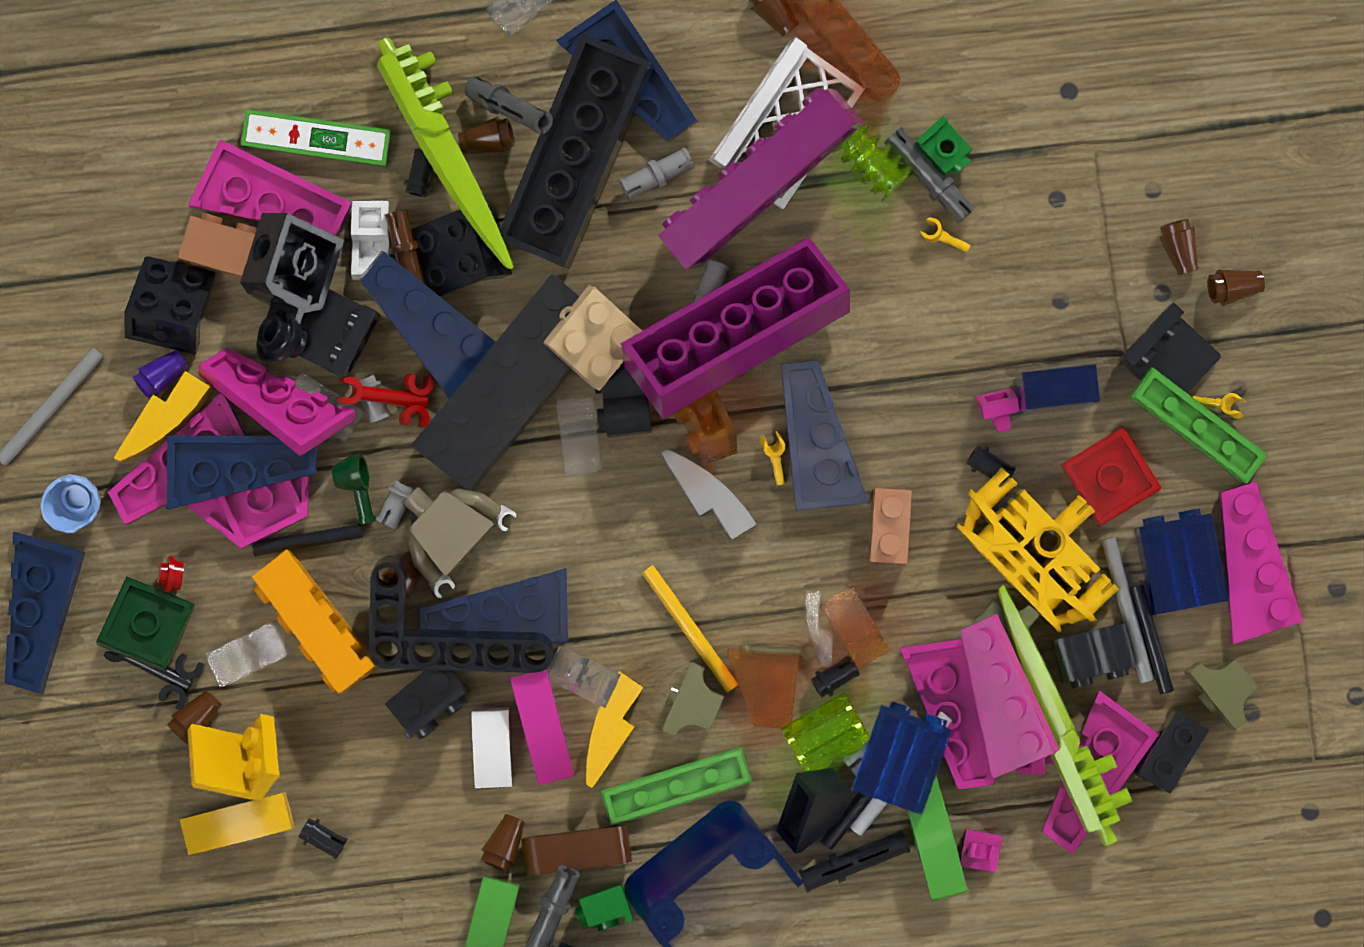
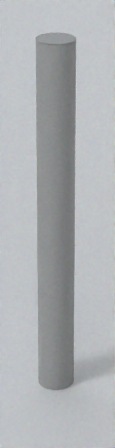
(50, 406)
(1127, 609)

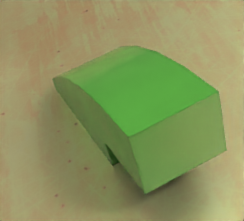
(937, 848)
(492, 913)

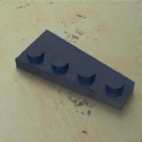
(660, 102)
(433, 329)
(819, 453)
(228, 465)
(41, 595)
(523, 606)

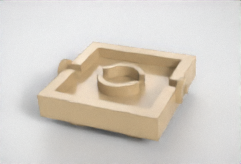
(592, 337)

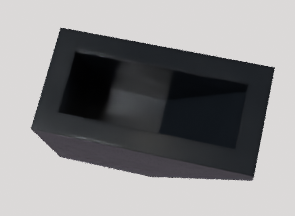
(812, 807)

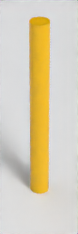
(689, 628)

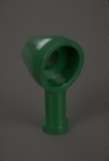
(354, 476)

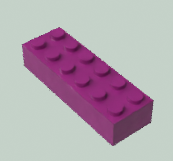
(761, 178)
(736, 327)

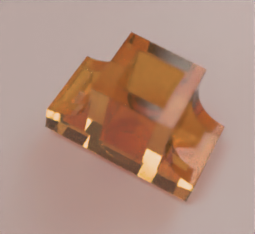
(854, 627)

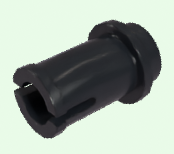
(420, 175)
(987, 463)
(834, 677)
(322, 838)

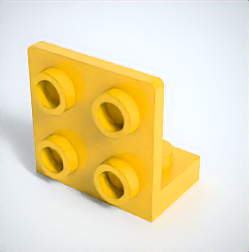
(235, 762)

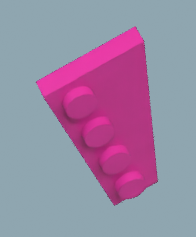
(249, 186)
(275, 402)
(146, 485)
(1255, 572)
(946, 687)
(1006, 705)
(1105, 732)

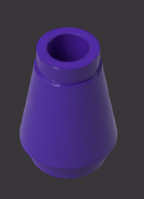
(160, 374)

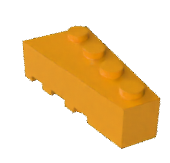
(315, 622)

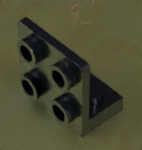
(455, 254)
(168, 304)
(338, 333)
(1172, 350)
(426, 700)

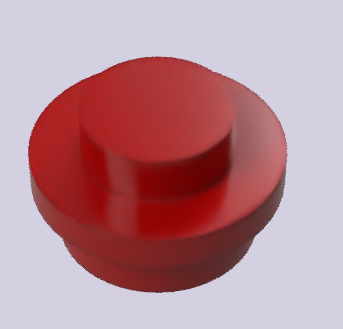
(171, 574)

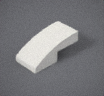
(368, 234)
(491, 747)

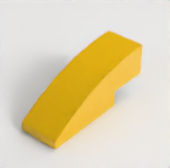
(164, 418)
(610, 728)
(237, 823)

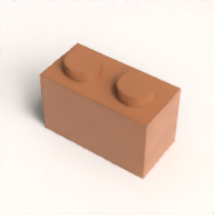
(216, 245)
(889, 526)

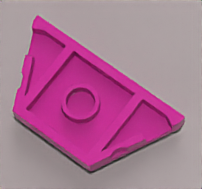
(257, 512)

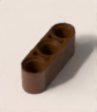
(576, 849)

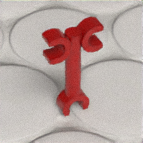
(413, 398)

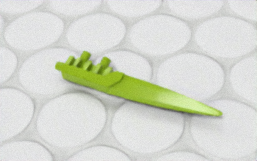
(426, 120)
(1075, 765)

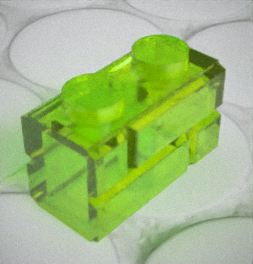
(826, 733)

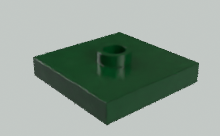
(145, 624)

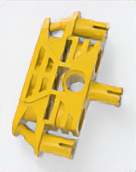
(1020, 568)

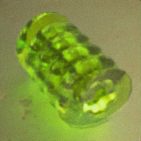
(873, 161)

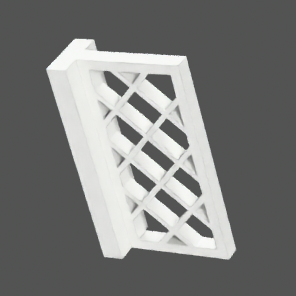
(767, 96)

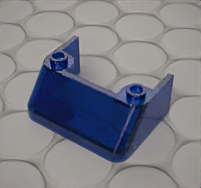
(689, 857)

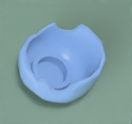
(70, 503)

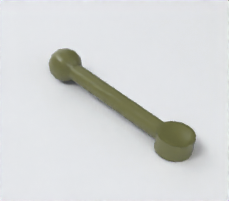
(806, 652)

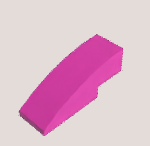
(542, 727)

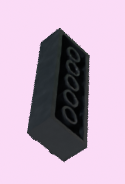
(576, 152)
(500, 392)

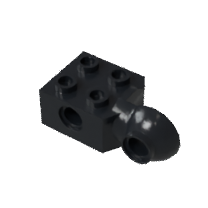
(292, 273)

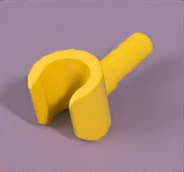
(944, 236)
(1223, 404)
(775, 452)

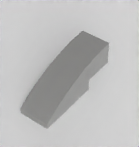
(709, 494)

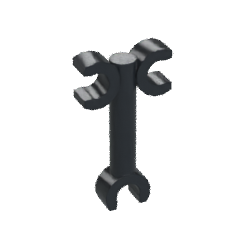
(179, 679)

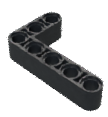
(442, 640)

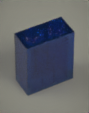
(1057, 389)
(1180, 562)
(902, 758)

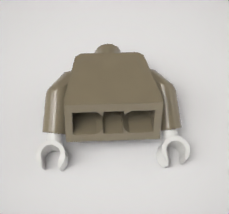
(449, 530)

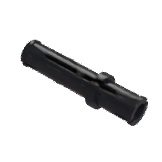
(814, 877)

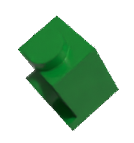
(930, 143)
(604, 908)

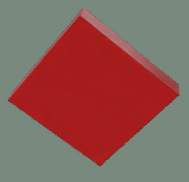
(1111, 476)

